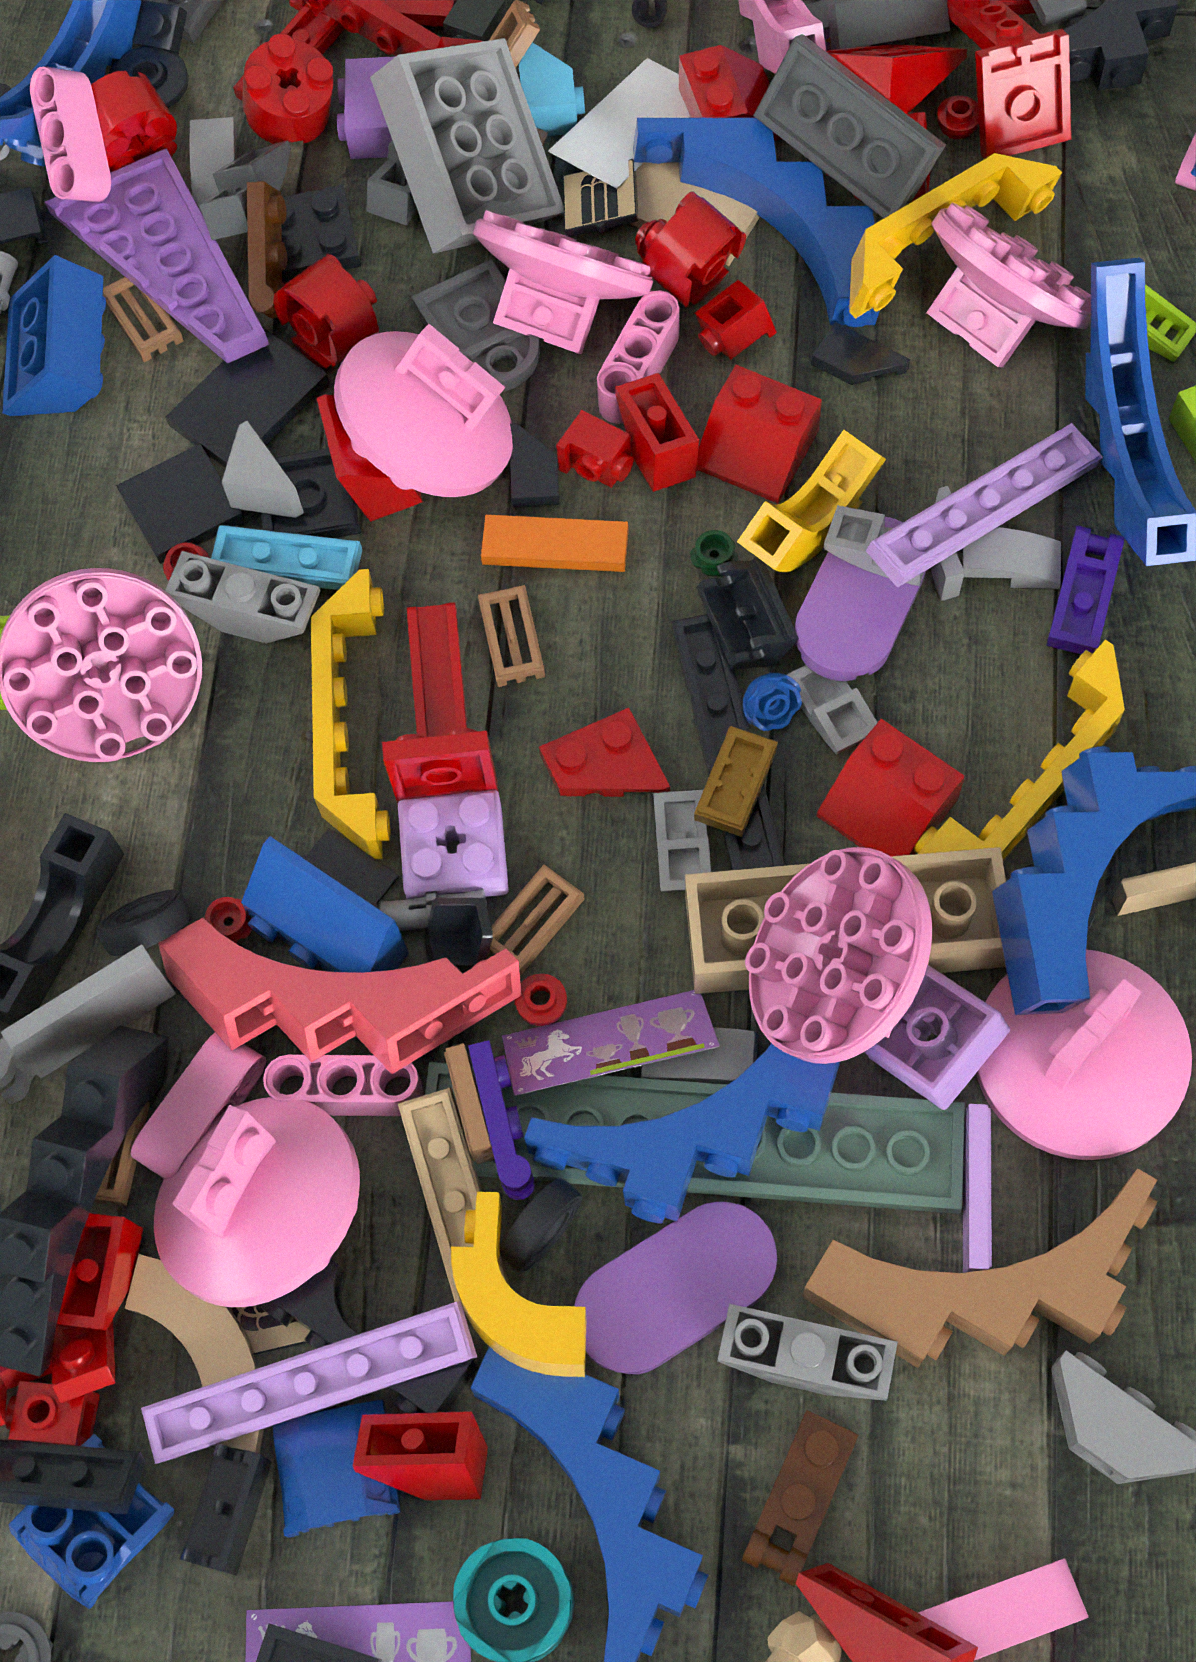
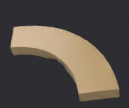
(205, 1330)

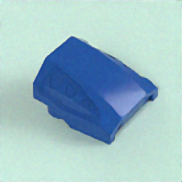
(318, 1470)
(89, 1547)

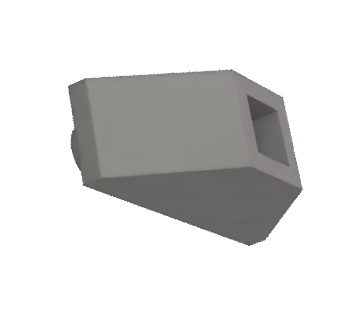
(242, 598)
(807, 1354)
(1118, 1426)

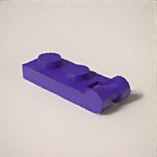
(1085, 592)
(501, 1122)

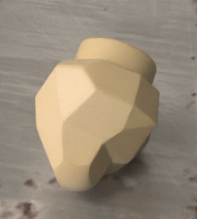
(803, 1640)

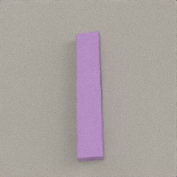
(983, 505)
(308, 1382)

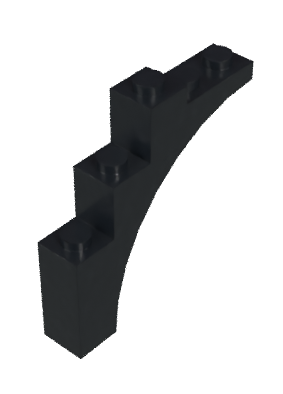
(1113, 43)
(66, 1168)

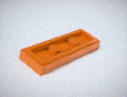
(555, 543)

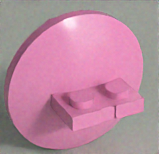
(555, 280)
(1000, 287)
(424, 413)
(99, 664)
(839, 955)
(1093, 1075)
(258, 1203)

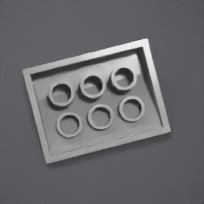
(465, 139)

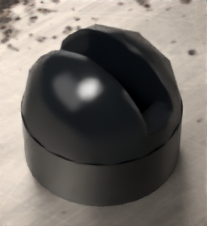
(641, 10)

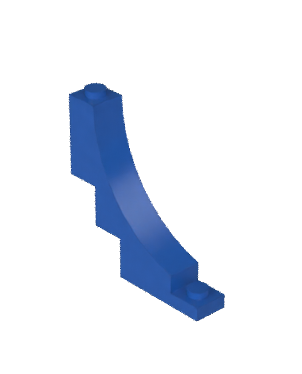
(740, 162)

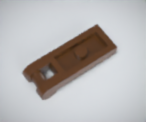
(265, 247)
(801, 1495)

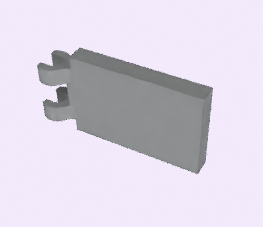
(79, 1019)

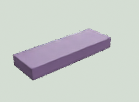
(977, 1189)

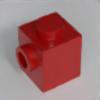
(40, 1417)

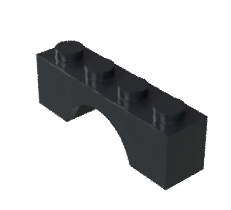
(71, 882)
(320, 1309)

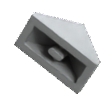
(255, 478)

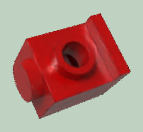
(733, 321)
(595, 450)

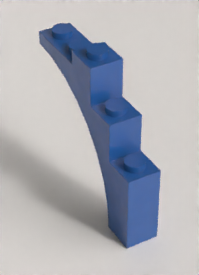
(86, 43)
(1119, 386)
(1048, 906)
(722, 1131)
(617, 1491)

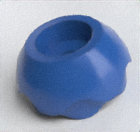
(771, 701)

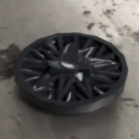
(161, 66)

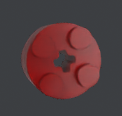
(287, 90)
(132, 119)
(692, 249)
(327, 311)

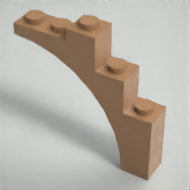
(989, 1304)

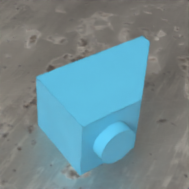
(550, 91)

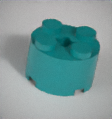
(480, 1609)

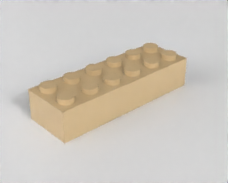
(730, 906)

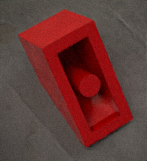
(658, 431)
(100, 1272)
(424, 1454)

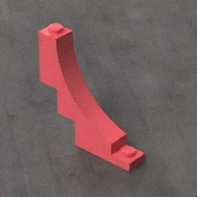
(390, 1011)

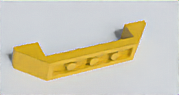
(1011, 181)
(346, 614)
(1099, 692)

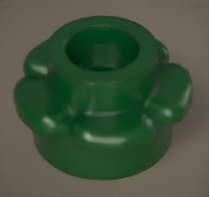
(713, 542)

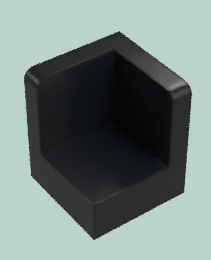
(458, 931)

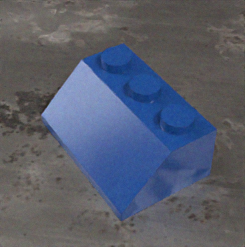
(54, 341)
(318, 916)

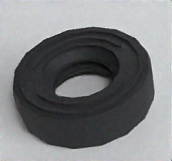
(144, 922)
(540, 1225)

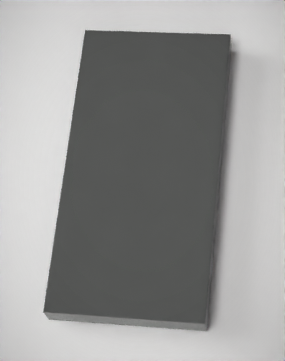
(848, 128)

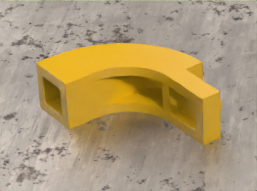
(796, 529)
(523, 1332)

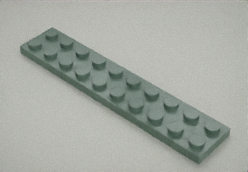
(863, 1156)

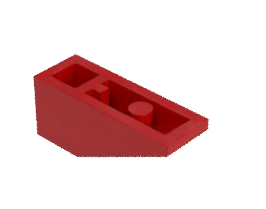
(876, 1626)

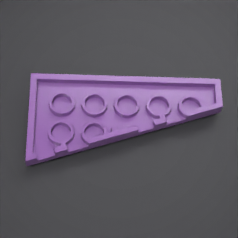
(161, 241)

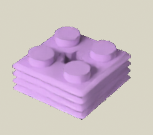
(431, 823)
(966, 1038)

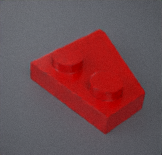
(604, 759)

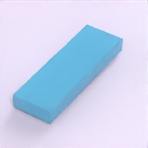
(288, 555)

